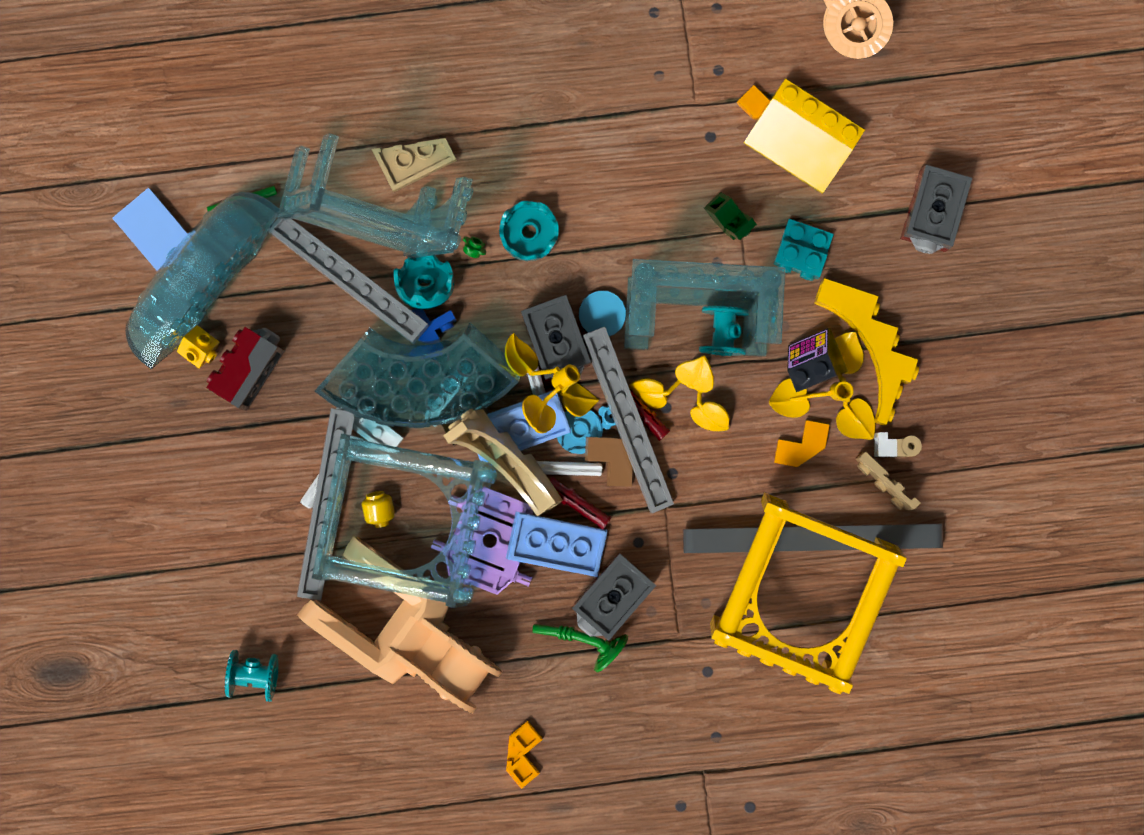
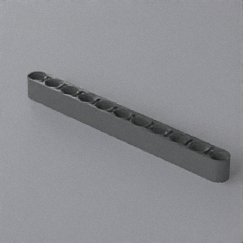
(801, 539)

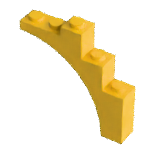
(879, 338)

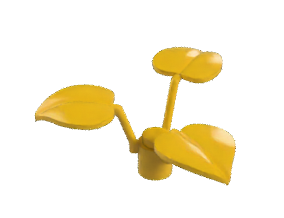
(695, 375)
(539, 415)
(857, 417)

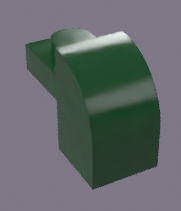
(729, 217)

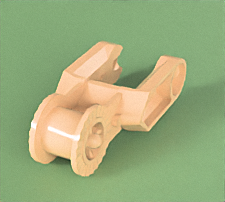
(857, 26)
(410, 642)

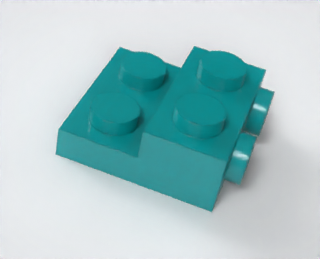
(803, 250)

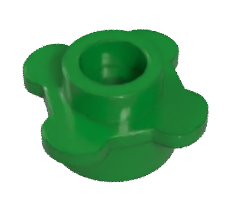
(474, 247)

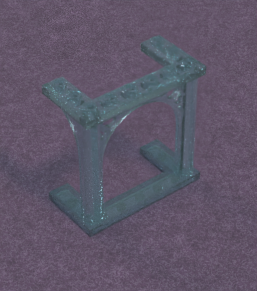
(414, 233)
(706, 284)
(474, 475)

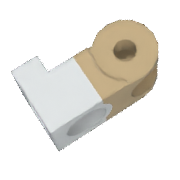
(903, 447)

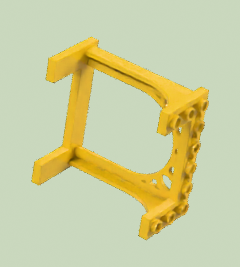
(836, 674)

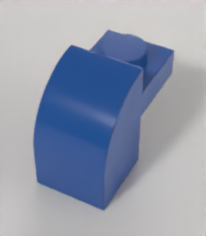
(442, 323)

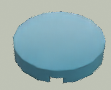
(602, 310)
(581, 427)

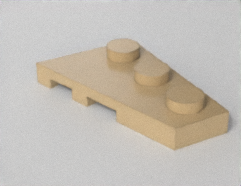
(413, 162)
(894, 488)

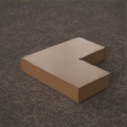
(611, 451)

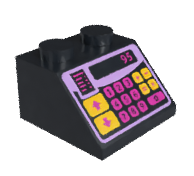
(814, 360)

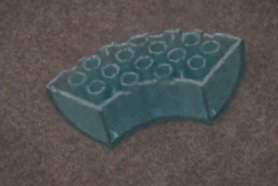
(197, 274)
(418, 382)

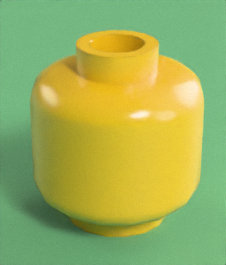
(378, 509)

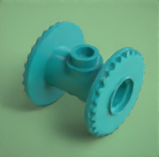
(725, 330)
(251, 672)

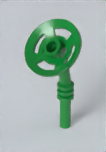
(607, 649)

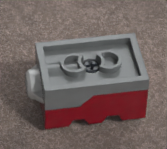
(935, 209)
(555, 336)
(245, 366)
(612, 598)

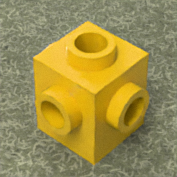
(198, 347)

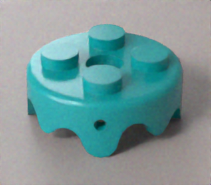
(529, 214)
(426, 270)

